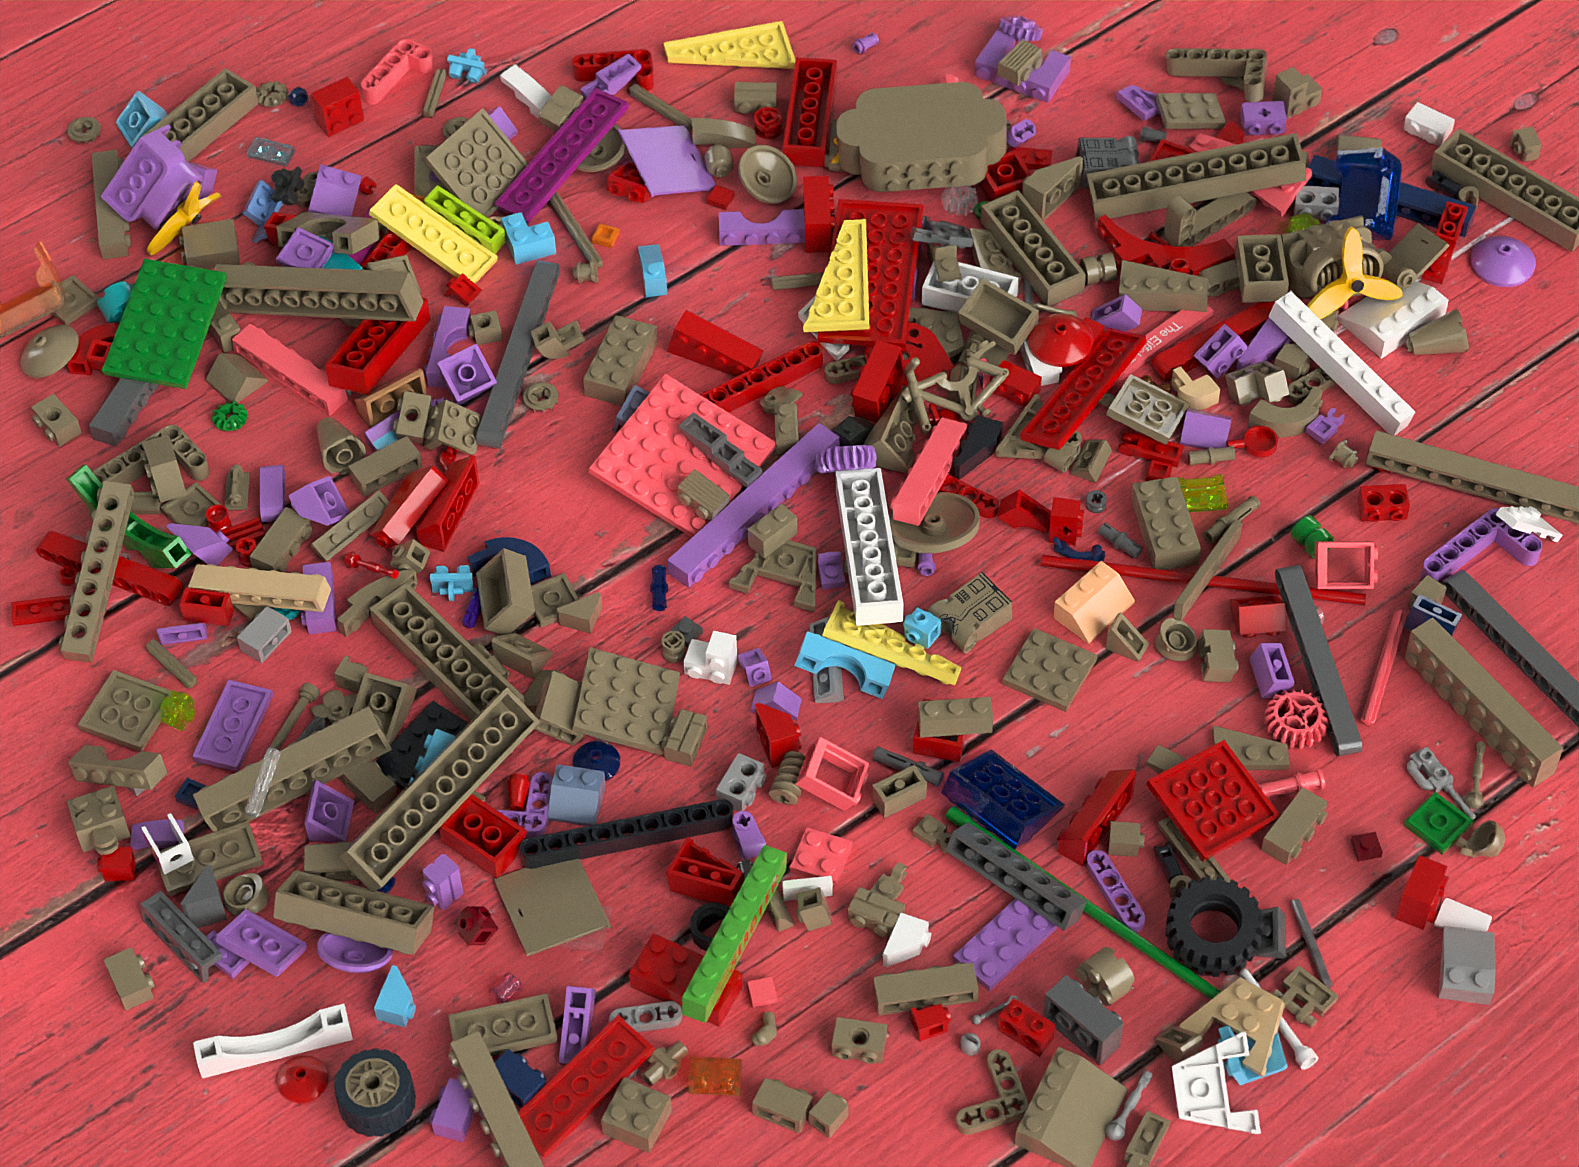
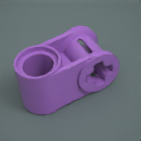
(747, 835)

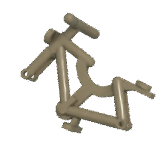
(967, 408)

